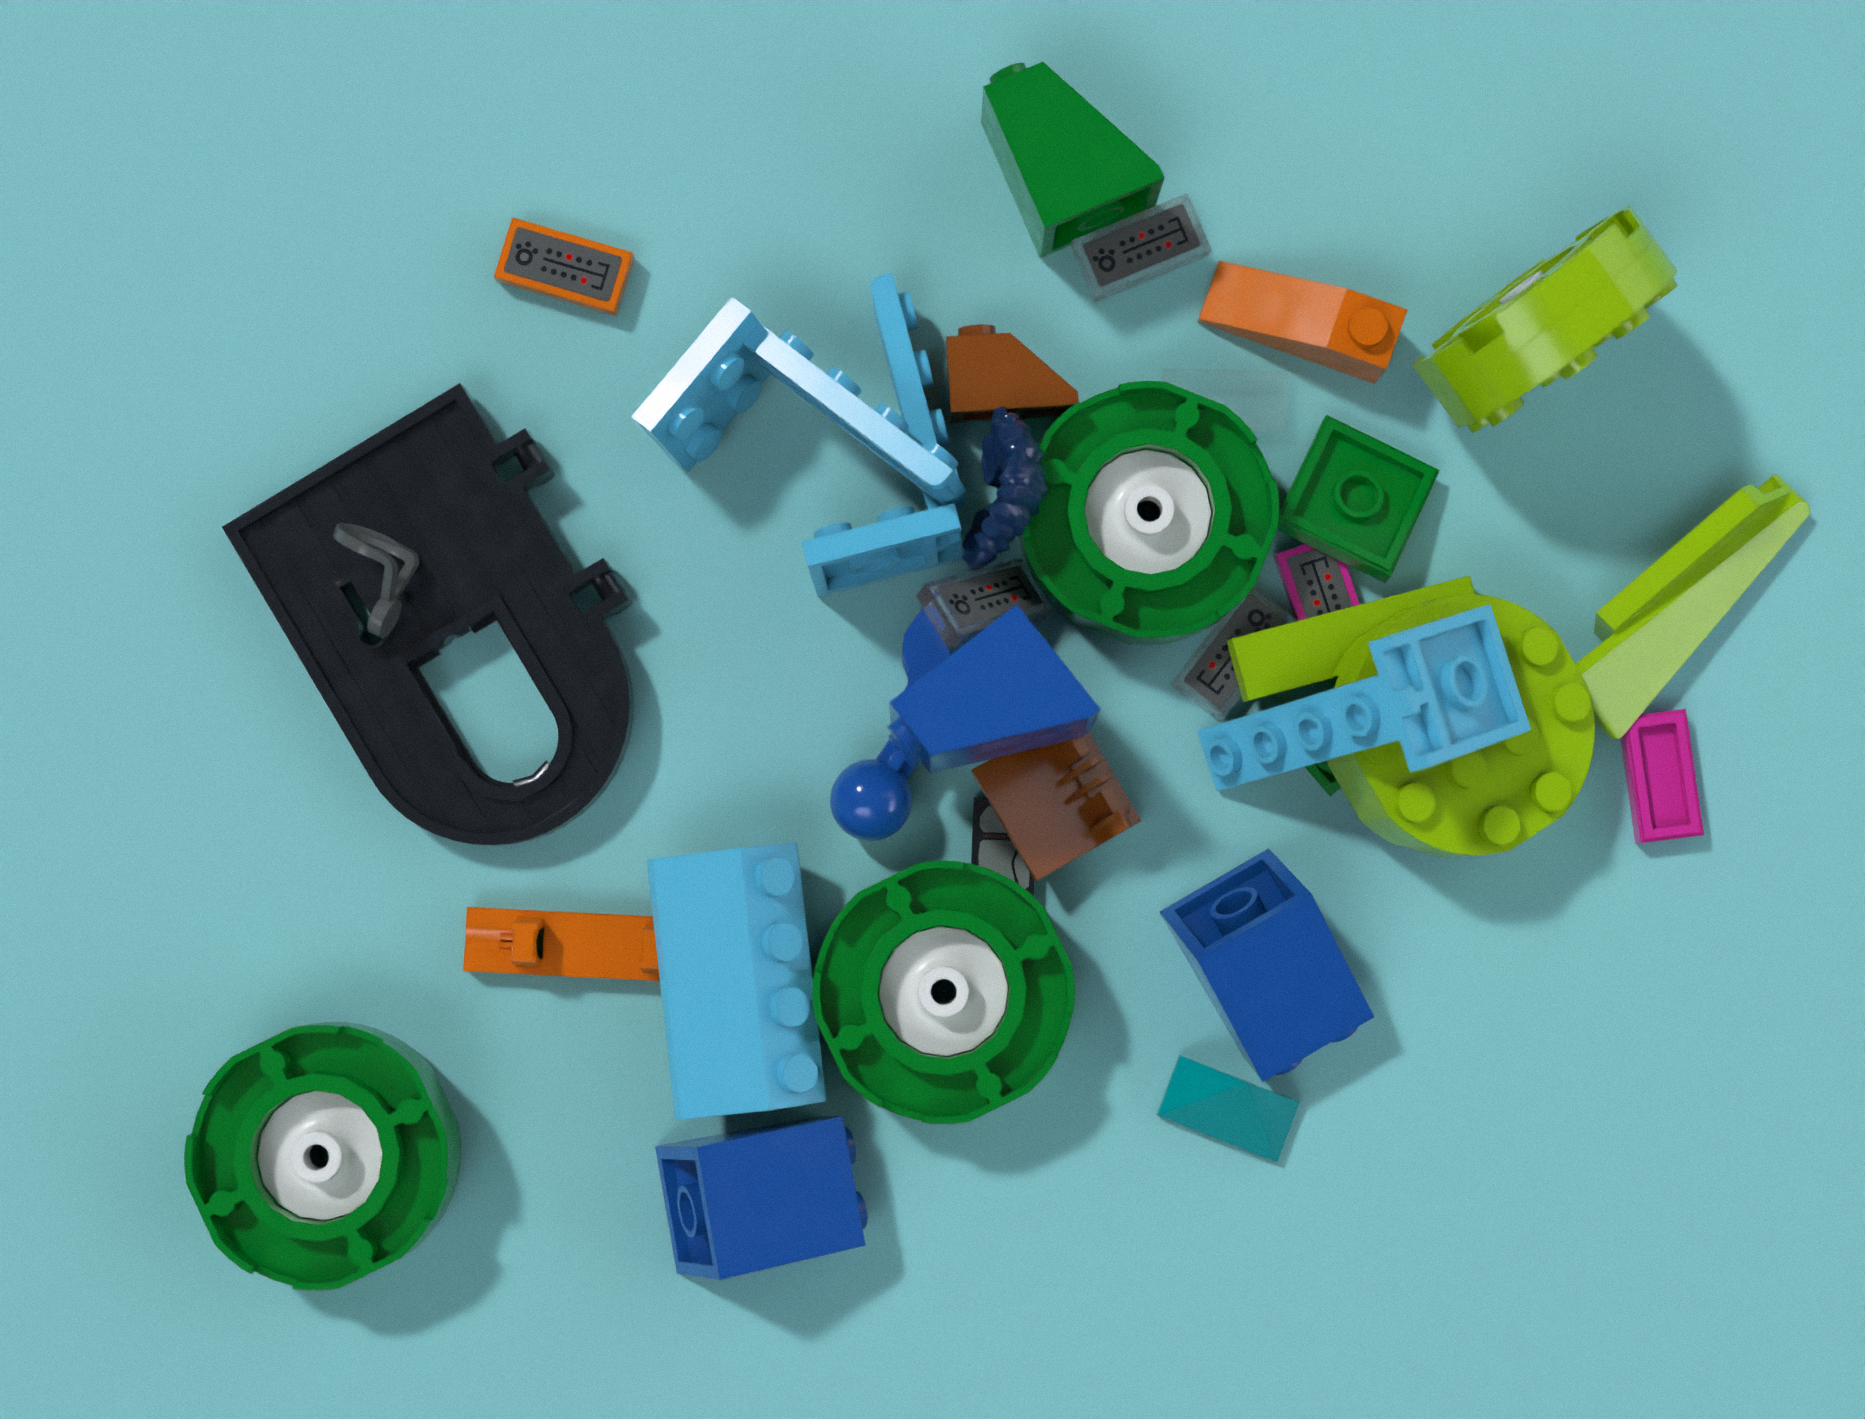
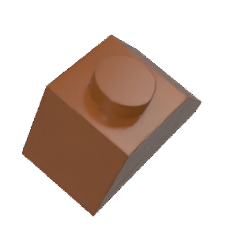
(1000, 371)

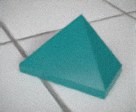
(1228, 1108)

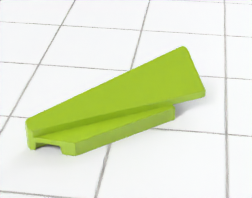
(1682, 598)

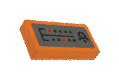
(564, 266)

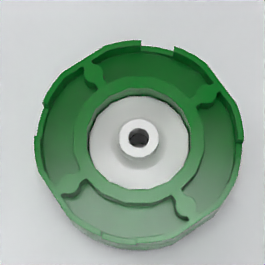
(1199, 477)
(957, 1054)
(261, 1166)

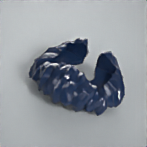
(1013, 468)

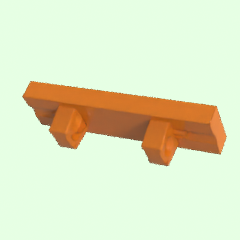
(572, 944)

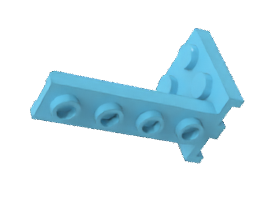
(726, 375)
(901, 538)
(1435, 690)

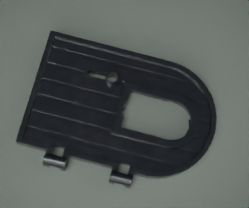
(480, 563)

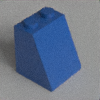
(991, 700)
(1268, 964)
(761, 1197)

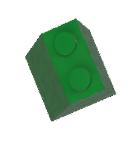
(1063, 157)

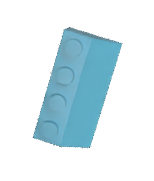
(736, 981)

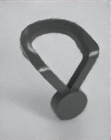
(388, 608)

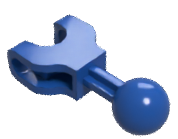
(873, 795)

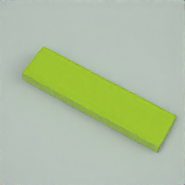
(1312, 647)

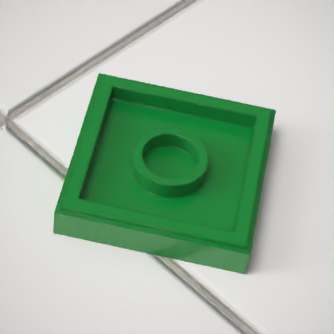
(1356, 498)

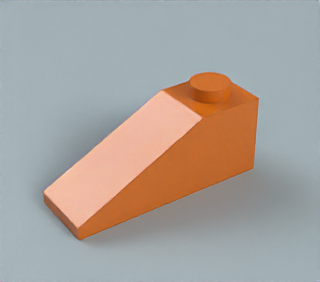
(1305, 319)

